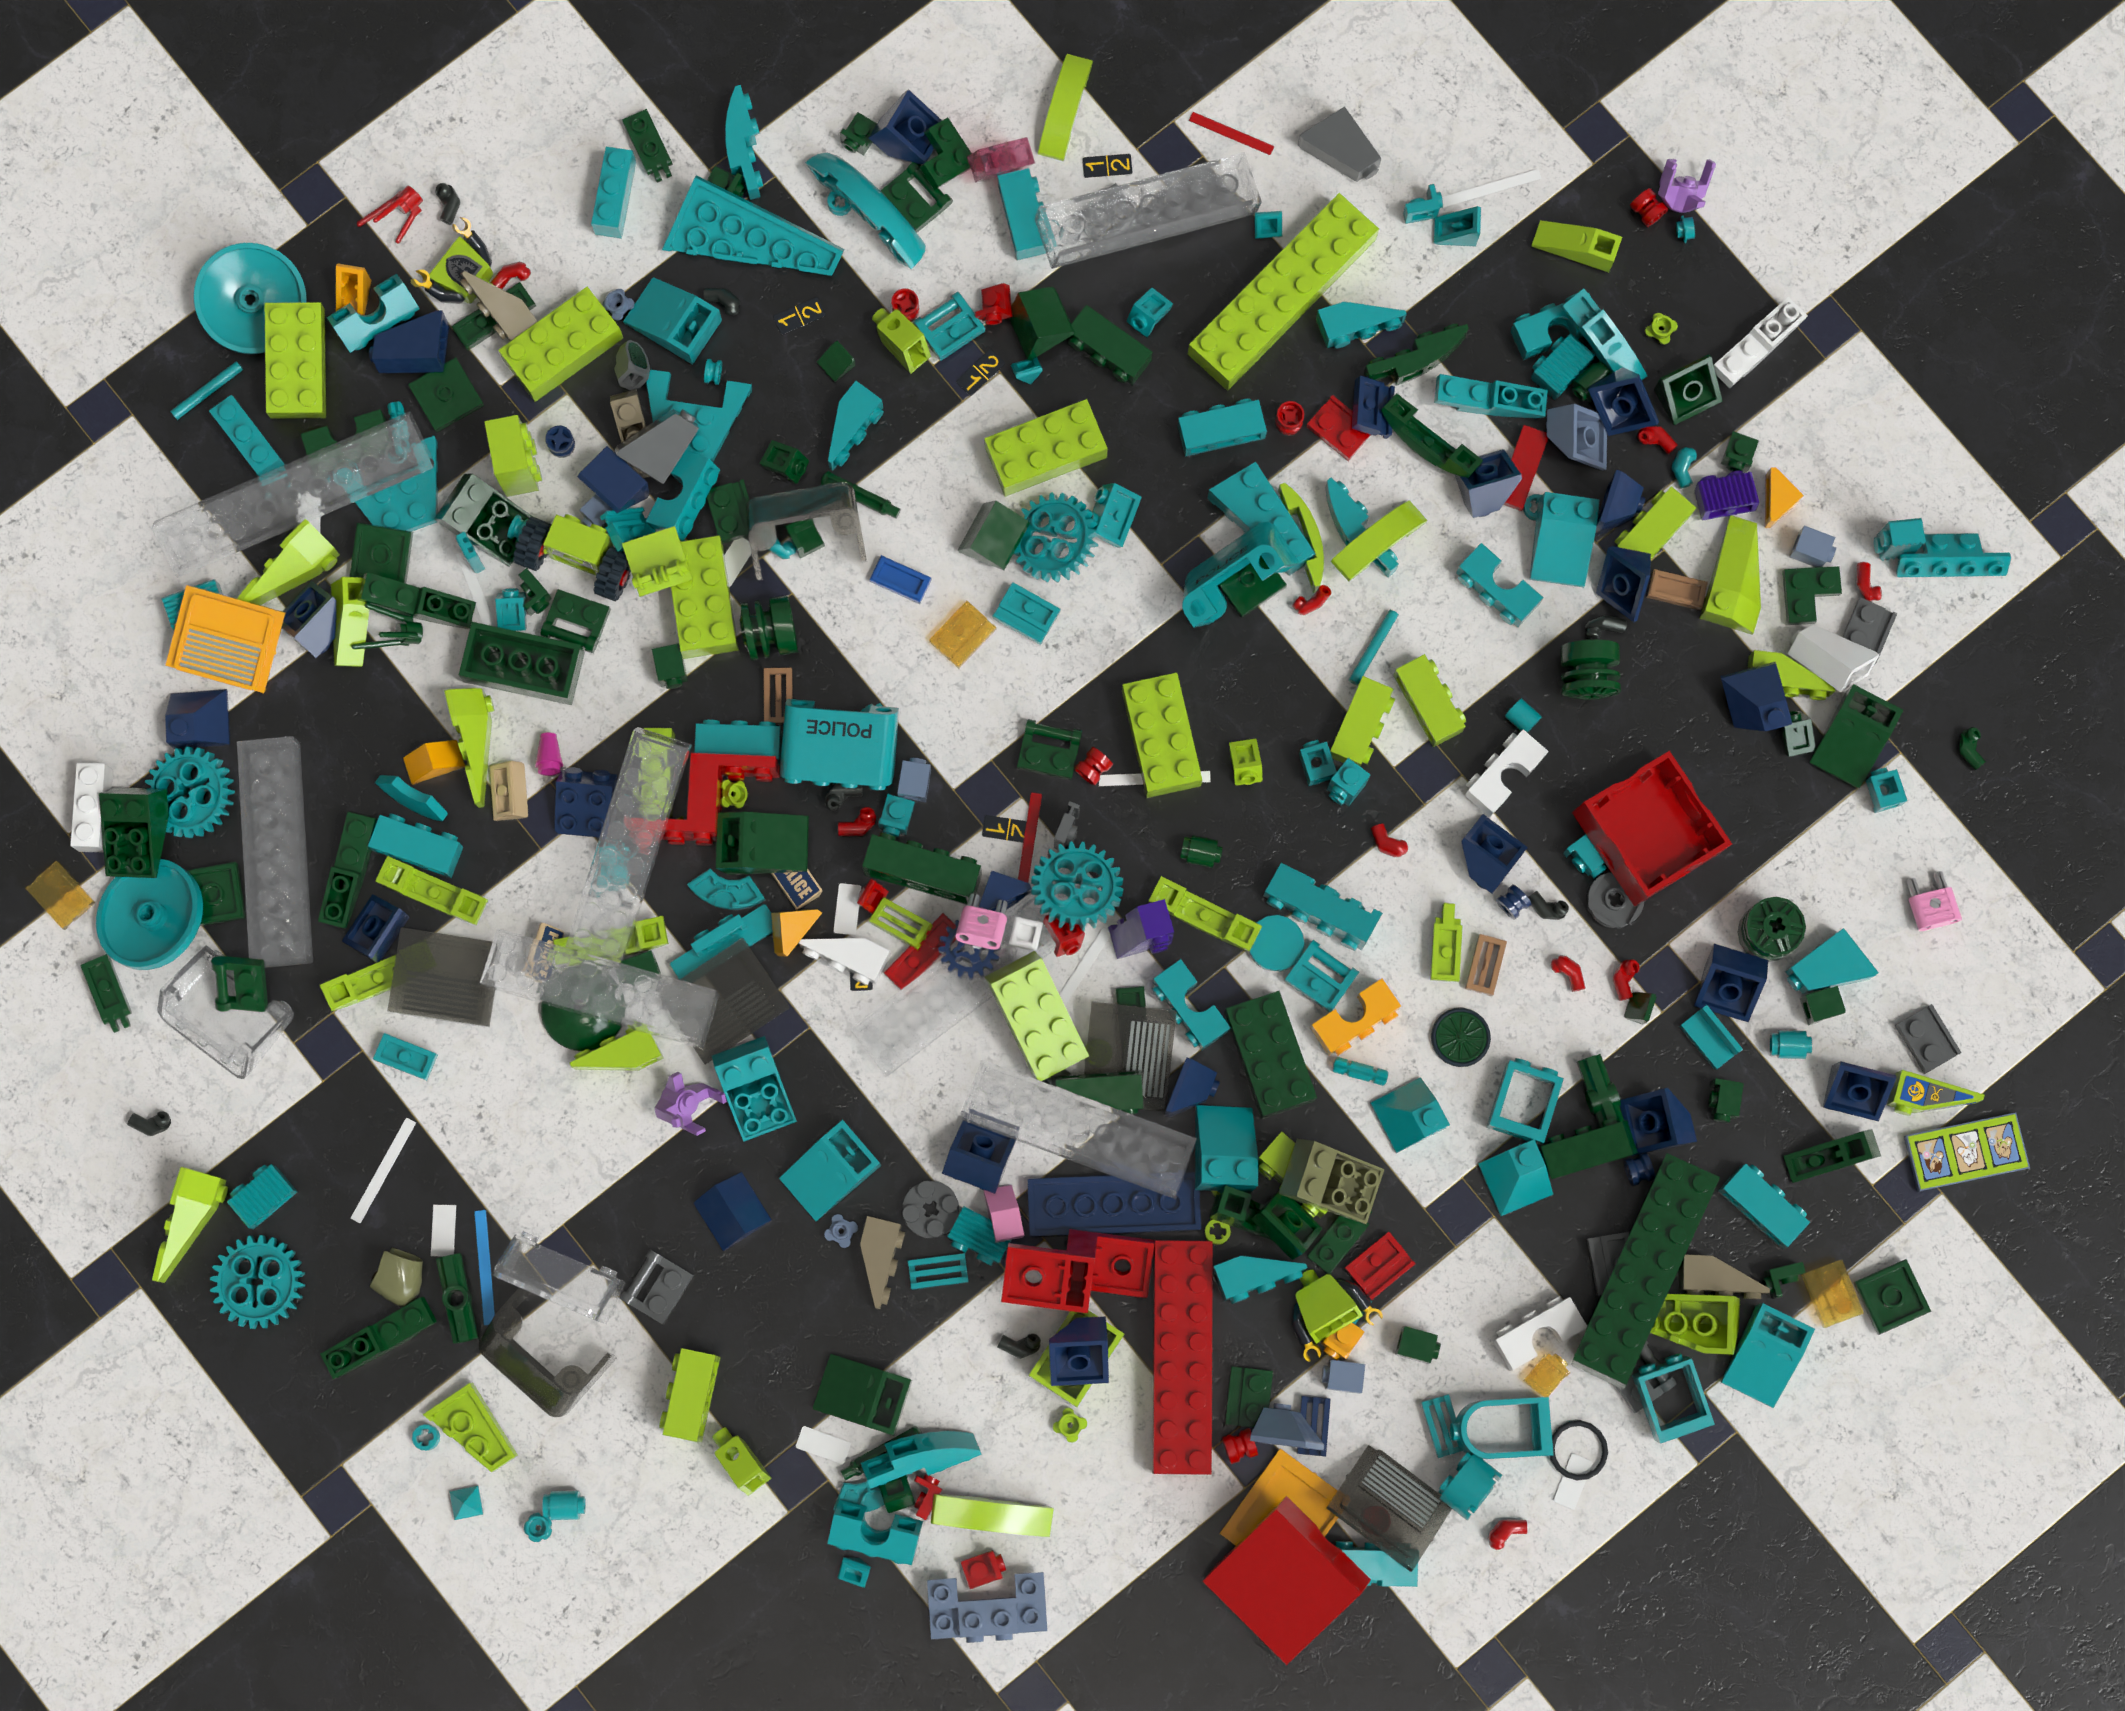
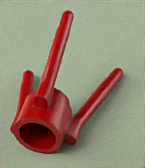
(406, 201)

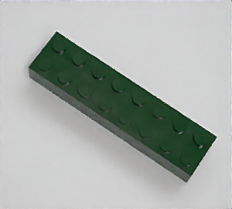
(1645, 1271)

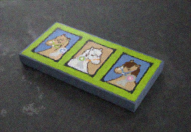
(1966, 1152)

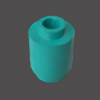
(1790, 1044)
(563, 1505)

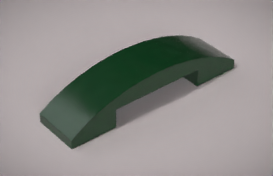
(1427, 443)

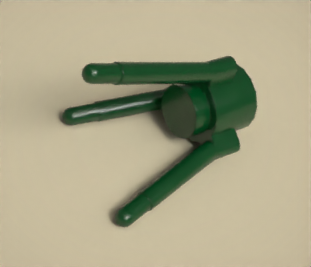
(405, 632)

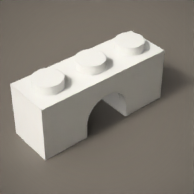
(1521, 753)
(86, 821)
(1516, 1343)

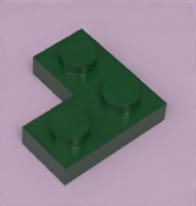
(951, 156)
(1802, 587)

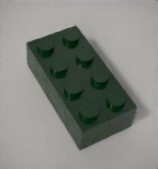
(521, 663)
(922, 869)
(1270, 1054)

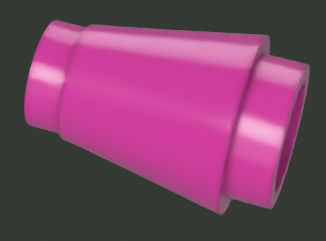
(548, 756)

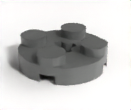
(1600, 907)
(927, 1193)

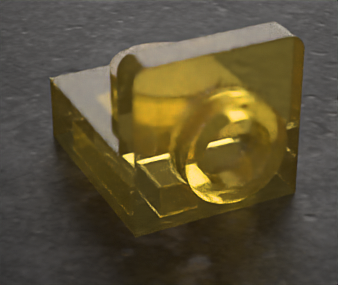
(1547, 1374)

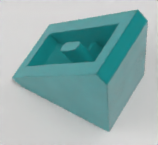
(1458, 228)

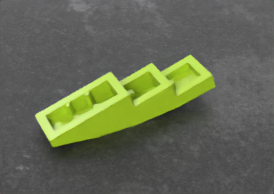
(991, 1515)

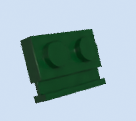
(728, 510)
(1247, 1395)

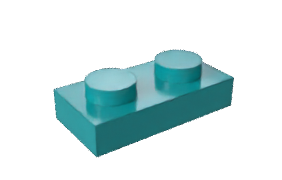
(405, 1057)

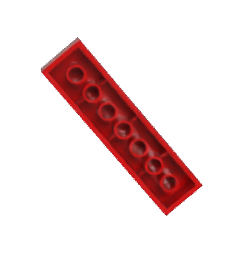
(1182, 1358)

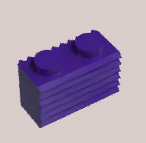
(1726, 495)

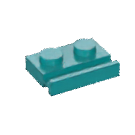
(626, 526)
(1026, 613)

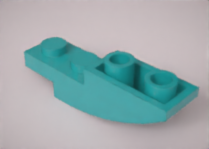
(740, 139)
(1601, 334)
(1490, 398)
(1350, 520)
(927, 1450)

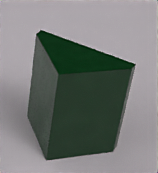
(1039, 321)
(1689, 390)
(994, 535)
(1287, 1225)

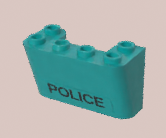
(1203, 599)
(838, 745)

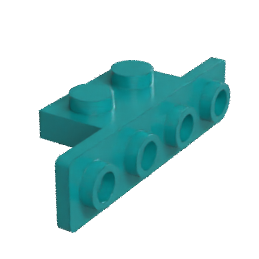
(1953, 557)
(731, 929)

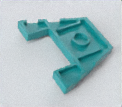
(712, 421)
(408, 503)

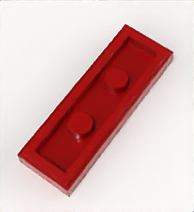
(1526, 459)
(915, 962)

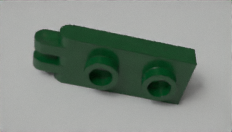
(648, 144)
(107, 992)
(1336, 1243)

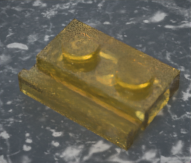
(962, 634)
(60, 895)
(1832, 1293)

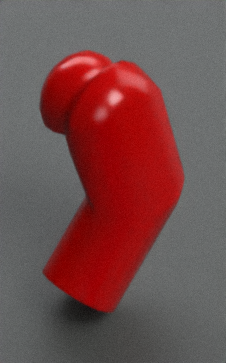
(1387, 844)
(1571, 969)
(1623, 976)
(1503, 1531)

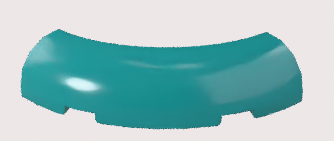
(870, 206)

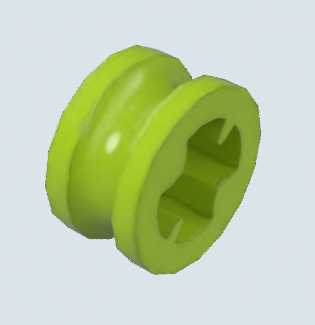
(1210, 1237)

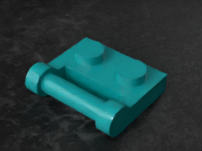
(954, 332)
(1317, 984)

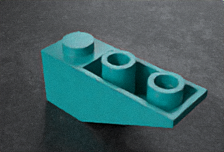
(1352, 320)
(854, 414)

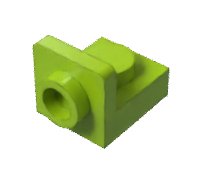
(1246, 762)

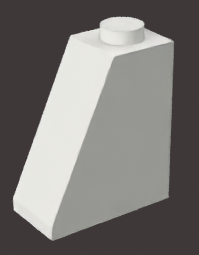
(1832, 656)

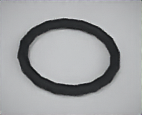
(1604, 1450)

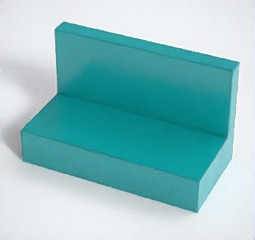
(1710, 1037)

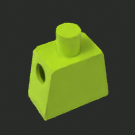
(902, 339)
(745, 1470)

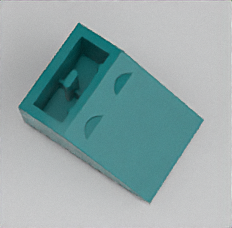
(674, 319)
(753, 1088)
(830, 1170)
(1246, 1274)
(1767, 1354)

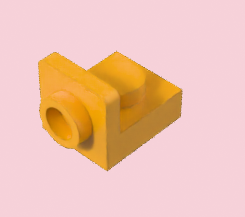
(1342, 1342)

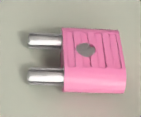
(1934, 907)
(981, 926)

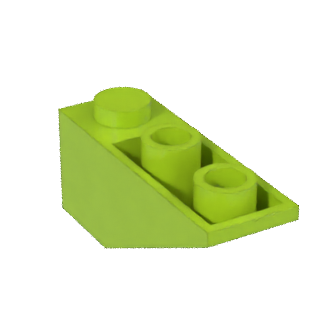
(1578, 243)
(350, 621)
(1793, 676)
(626, 1053)

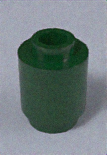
(1588, 377)
(1201, 851)

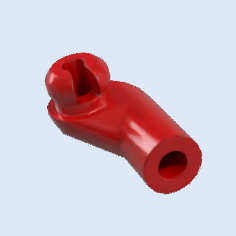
(510, 271)
(1657, 435)
(1863, 582)
(1315, 602)
(861, 824)

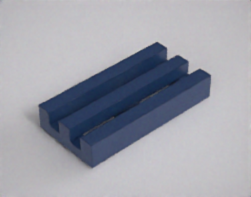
(1325, 1422)

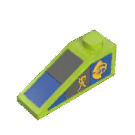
(1921, 1094)

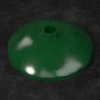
(576, 1030)

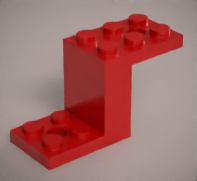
(706, 791)
(1076, 1272)

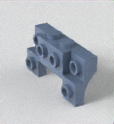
(987, 1616)

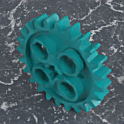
(1060, 513)
(199, 815)
(1074, 909)
(231, 1280)

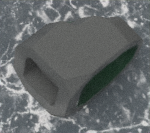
(631, 365)

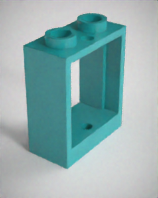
(1517, 1129)
(1681, 1426)

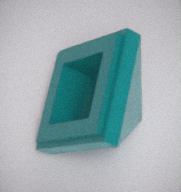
(1268, 224)
(1027, 370)
(466, 1503)
(854, 1571)

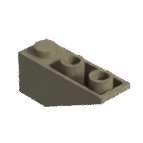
(507, 310)
(628, 418)
(878, 1250)
(1710, 1274)

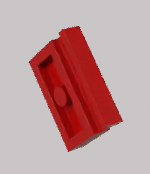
(1334, 427)
(1379, 1265)

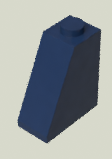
(412, 346)

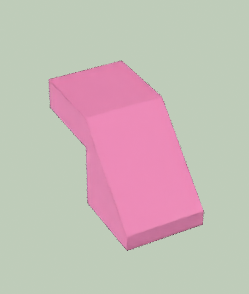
(1004, 1214)

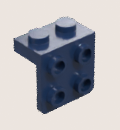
(583, 801)

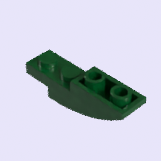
(1427, 353)
(417, 602)
(349, 870)
(378, 1338)

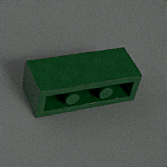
(1109, 346)
(1588, 1148)

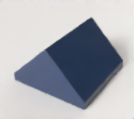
(1623, 402)
(614, 481)
(1625, 580)
(1003, 888)
(376, 928)
(1858, 1090)
(732, 1211)

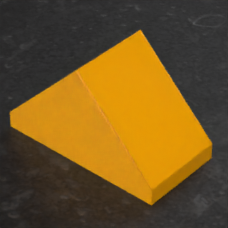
(352, 287)
(1779, 496)
(433, 760)
(790, 928)

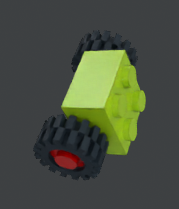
(575, 546)

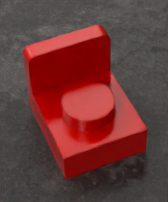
(996, 304)
(1066, 941)
(925, 1501)
(983, 1569)

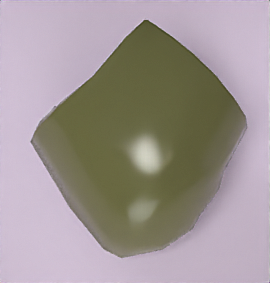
(398, 1277)

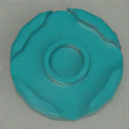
(1277, 944)

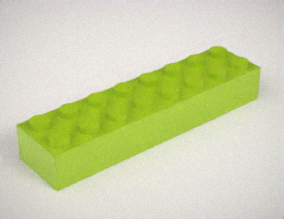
(1283, 291)

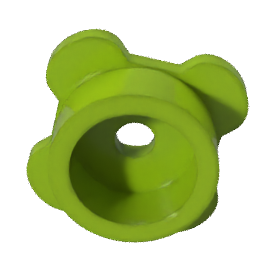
(1666, 322)
(739, 794)
(1070, 1433)

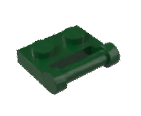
(910, 202)
(577, 612)
(1047, 758)
(249, 984)

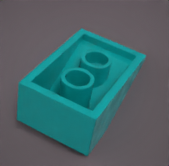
(1563, 539)
(1225, 1148)

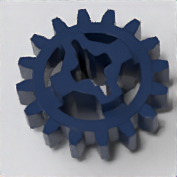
(958, 955)

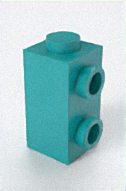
(1347, 783)

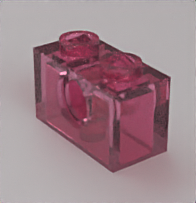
(1001, 159)

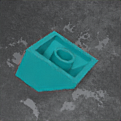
(1409, 1114)
(1516, 1177)

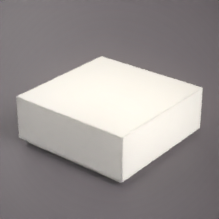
(1025, 933)

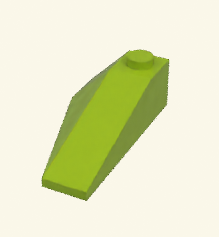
(302, 559)
(1735, 582)
(473, 721)
(195, 1202)
(1700, 1322)

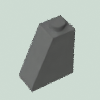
(1342, 146)
(659, 444)

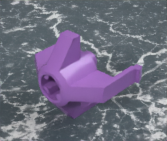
(1684, 193)
(681, 1101)

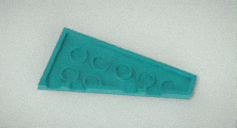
(736, 230)

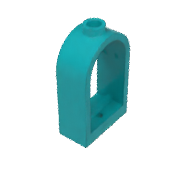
(1540, 1428)

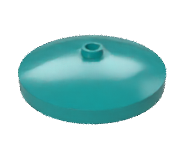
(232, 276)
(149, 919)

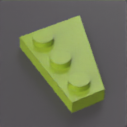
(473, 1426)

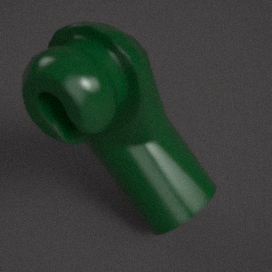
(1968, 746)

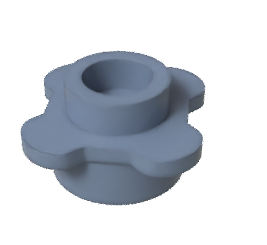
(615, 297)
(833, 1234)

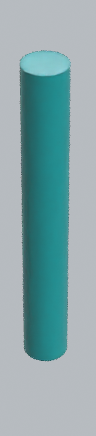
(206, 390)
(1373, 647)

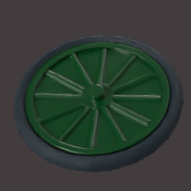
(1460, 1037)

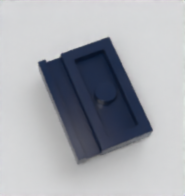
(1368, 402)

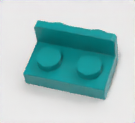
(1114, 513)

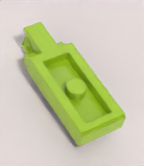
(1446, 946)

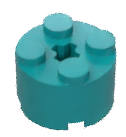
(1469, 1486)

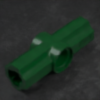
(1600, 1092)
(454, 1279)

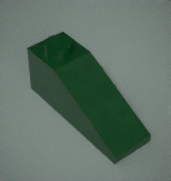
(1115, 1089)
(1832, 1155)

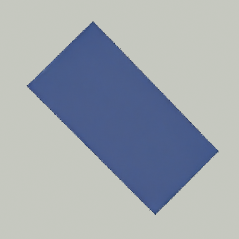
(900, 579)

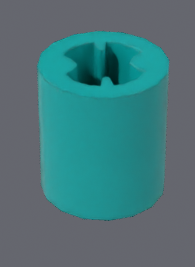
(1523, 716)

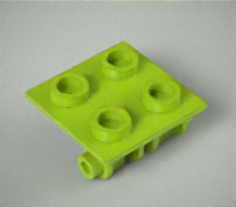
(657, 561)

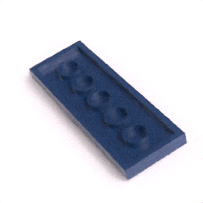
(1109, 1206)

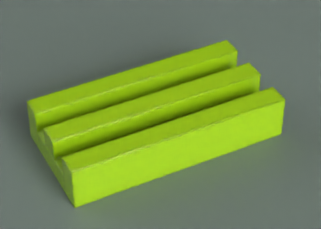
(920, 935)

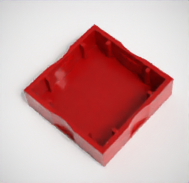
(1651, 828)
(1287, 1580)

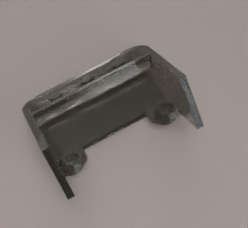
(830, 500)
(551, 1393)

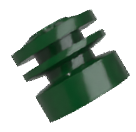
(768, 627)
(1590, 669)
(1756, 932)

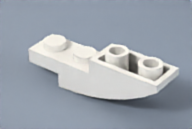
(1759, 342)

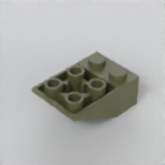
(1331, 1180)

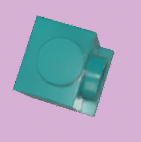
(1320, 751)
(1895, 792)
(1586, 857)

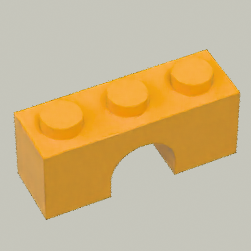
(1336, 1033)

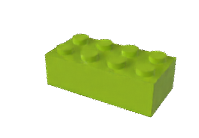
(561, 344)
(295, 360)
(1045, 447)
(704, 603)
(1161, 735)
(1036, 1016)

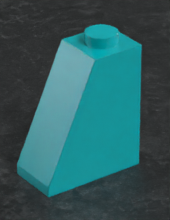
(1831, 965)

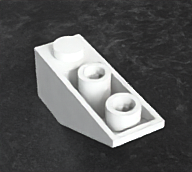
(852, 954)

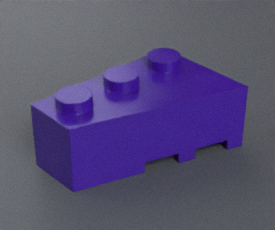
(1146, 929)

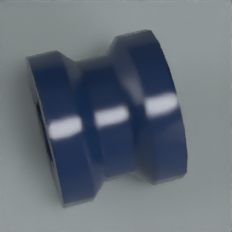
(559, 435)
(1513, 902)
(1639, 1169)

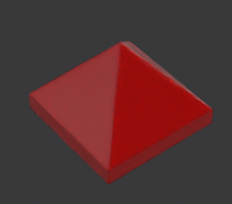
(871, 896)

